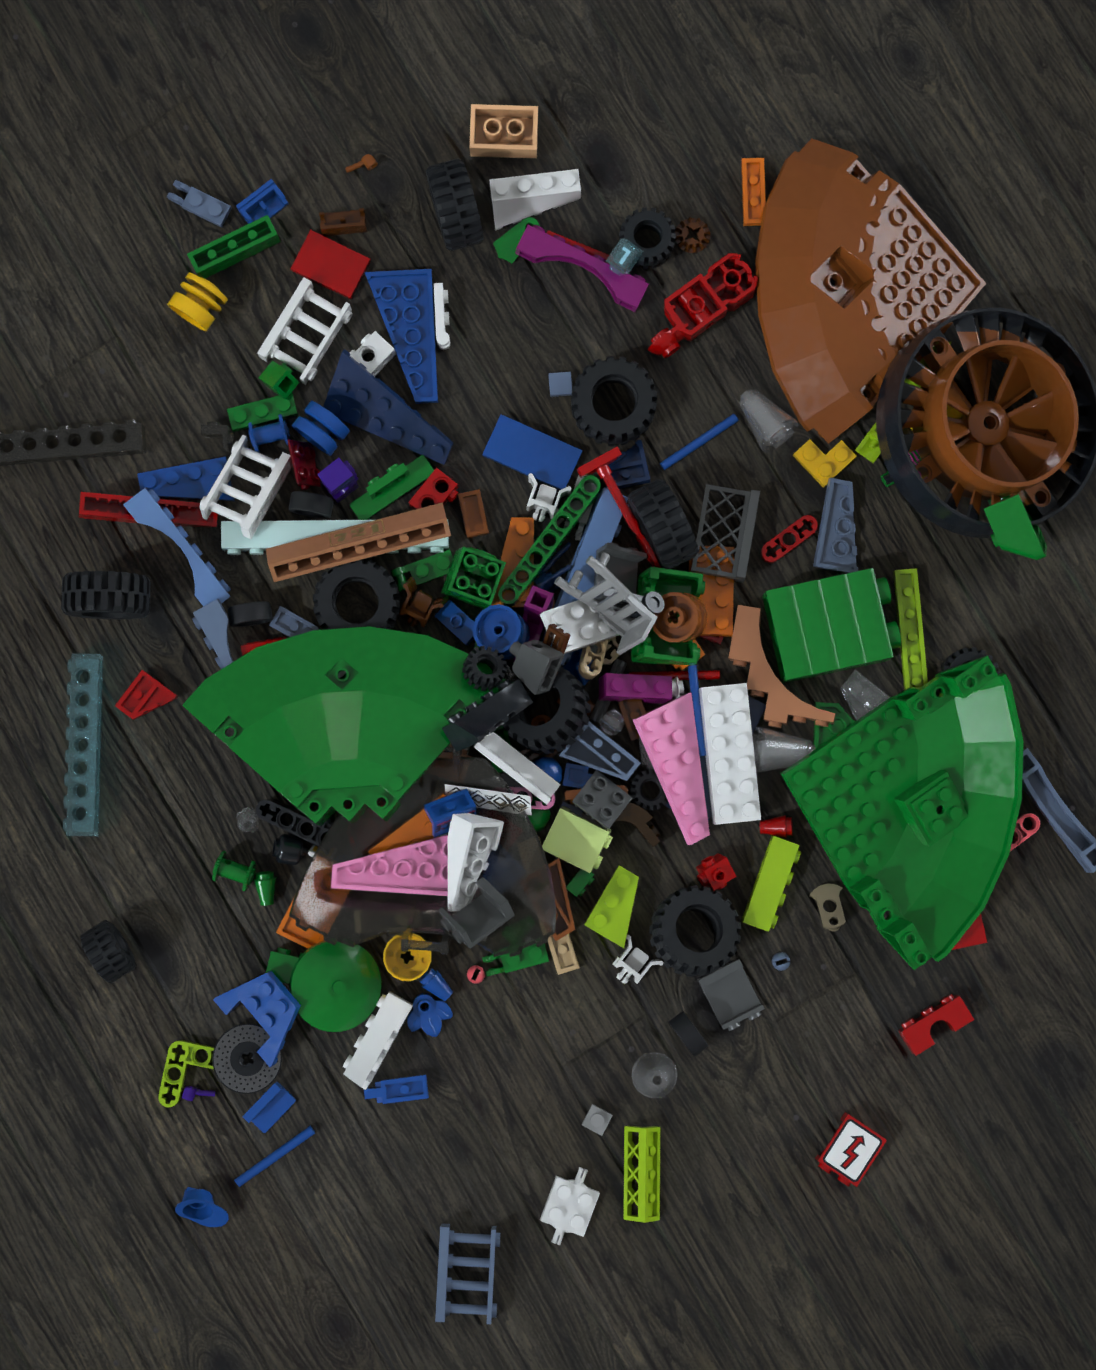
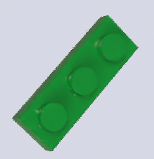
(261, 412)

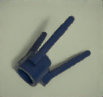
(546, 580)

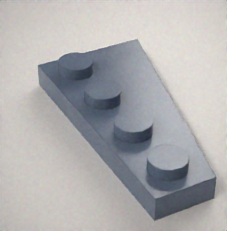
(837, 529)

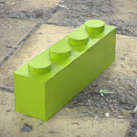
(770, 884)

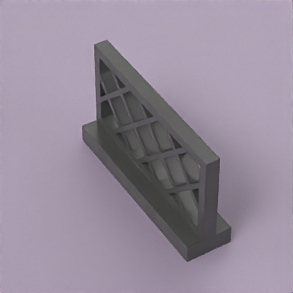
(744, 538)

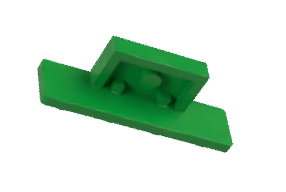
(390, 487)

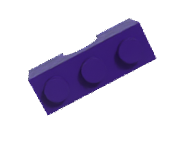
(339, 479)

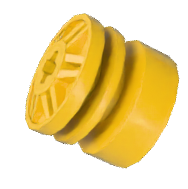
(196, 303)
(395, 964)

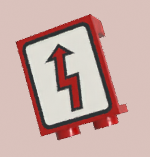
(851, 1151)

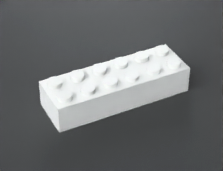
(729, 754)

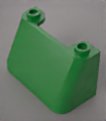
(654, 649)

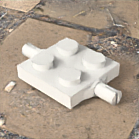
(569, 1206)

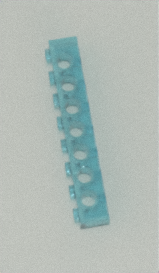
(92, 755)

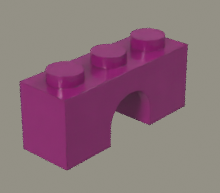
(630, 686)

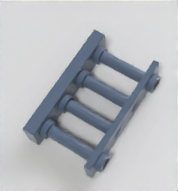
(445, 1283)

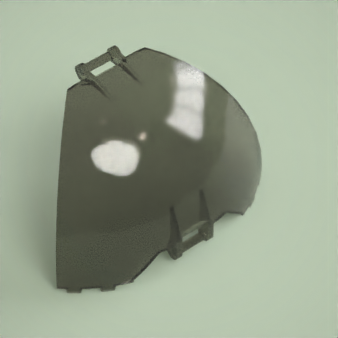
(515, 870)

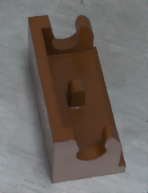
(343, 222)

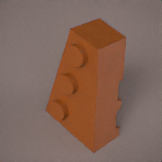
(564, 916)

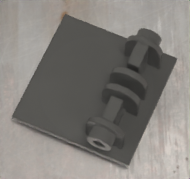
(602, 799)

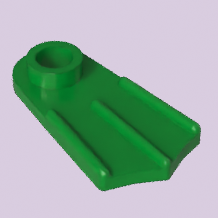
(507, 244)

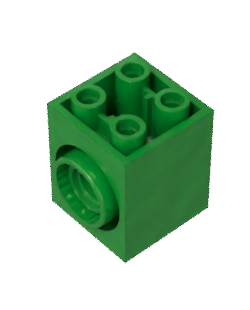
(473, 577)

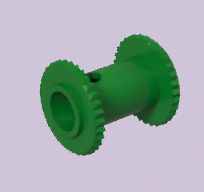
(234, 871)

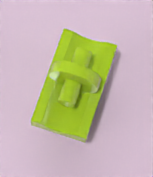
(869, 445)

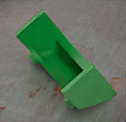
(1014, 528)

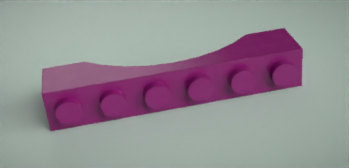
(541, 247)

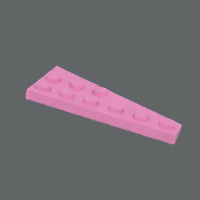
(674, 753)
(405, 869)

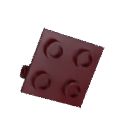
(304, 464)

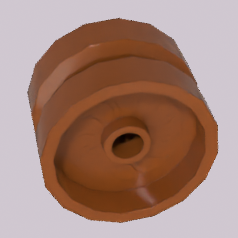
(686, 626)

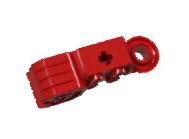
(704, 302)

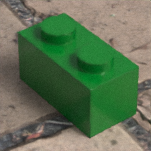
(578, 883)

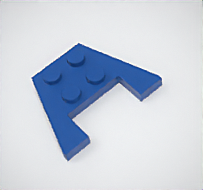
(270, 1005)

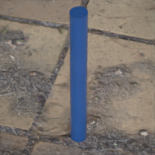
(686, 450)
(694, 689)
(274, 1156)

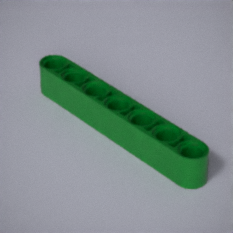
(553, 530)

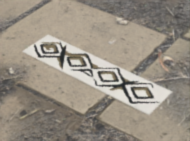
(492, 799)

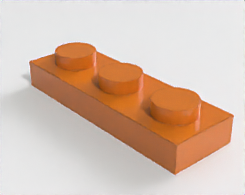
(753, 190)

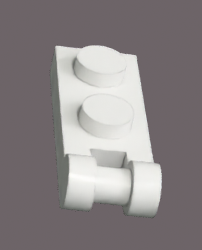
(441, 316)

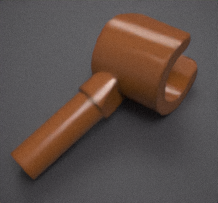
(367, 160)

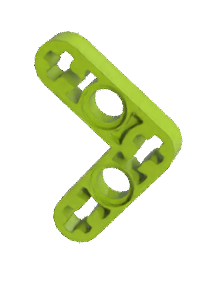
(188, 1058)

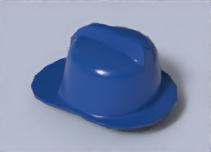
(200, 1208)

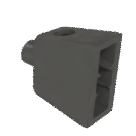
(536, 664)

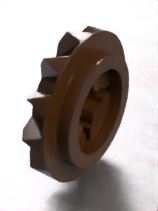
(692, 245)

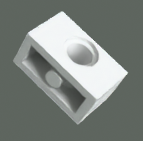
(379, 347)

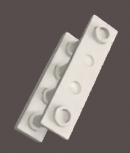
(282, 330)
(258, 504)

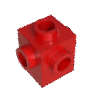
(715, 872)

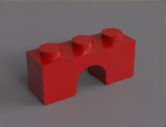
(917, 1032)

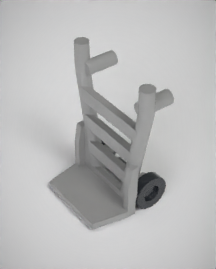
(631, 621)

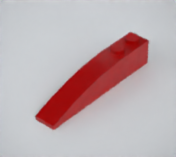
(111, 508)

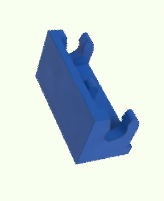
(262, 202)

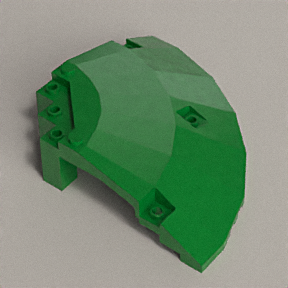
(333, 735)

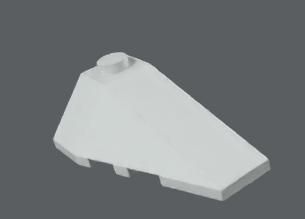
(469, 846)

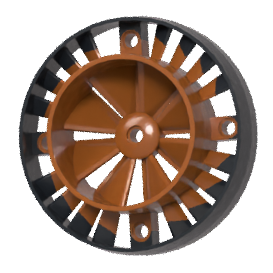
(994, 459)

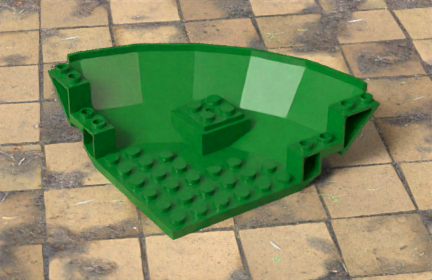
(877, 797)

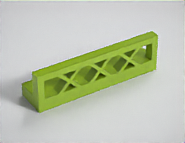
(646, 1174)

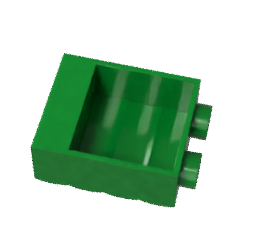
(830, 625)

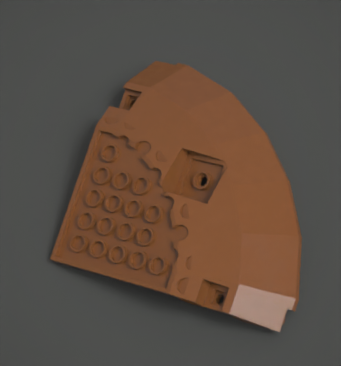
(888, 272)

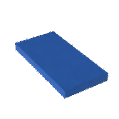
(532, 452)

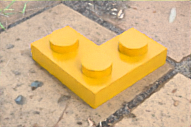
(821, 465)

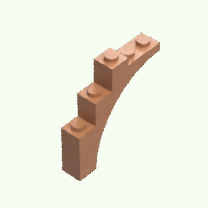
(781, 703)

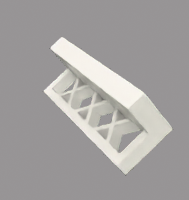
(518, 766)

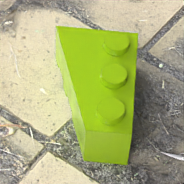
(614, 907)

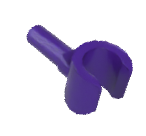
(190, 1092)

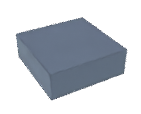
(560, 384)

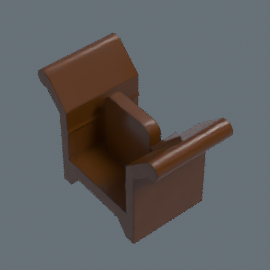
(419, 606)

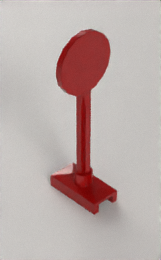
(601, 466)

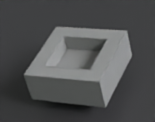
(597, 1119)

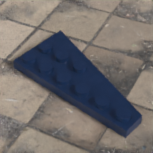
(376, 408)

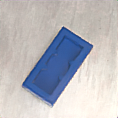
(456, 621)

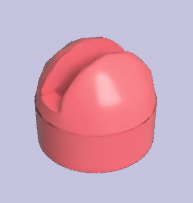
(480, 977)

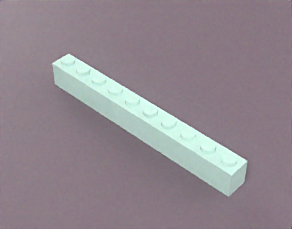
(282, 532)

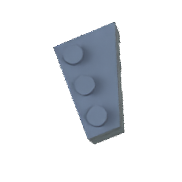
(601, 753)

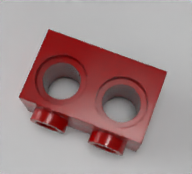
(429, 492)

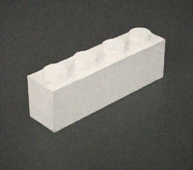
(532, 194)
(377, 1040)

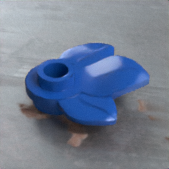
(429, 1018)

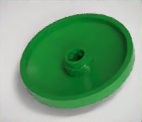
(335, 986)

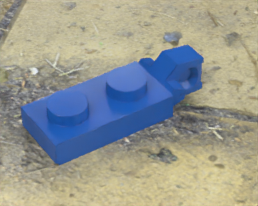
(399, 1089)

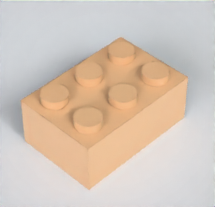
(503, 131)

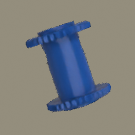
(268, 433)

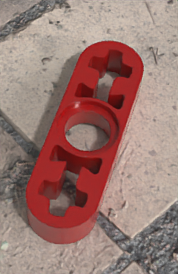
(798, 524)

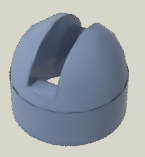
(780, 956)

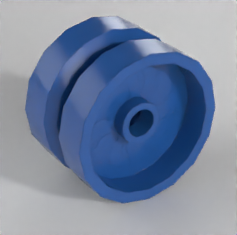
(323, 425)
(500, 628)

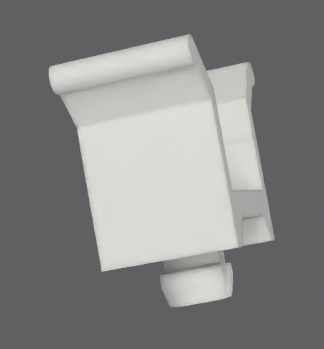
(544, 499)
(634, 963)

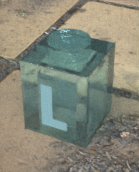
(624, 257)

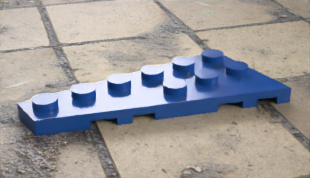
(408, 314)

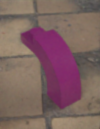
(536, 603)

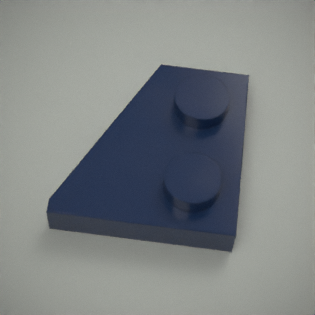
(630, 467)

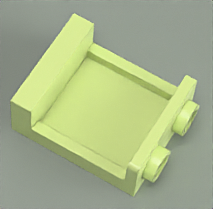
(577, 840)

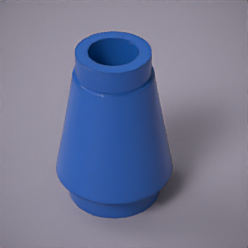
(435, 983)

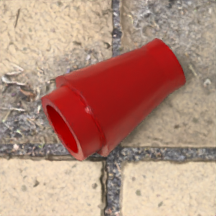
(777, 826)

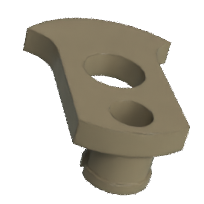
(825, 893)

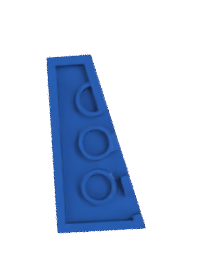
(185, 480)

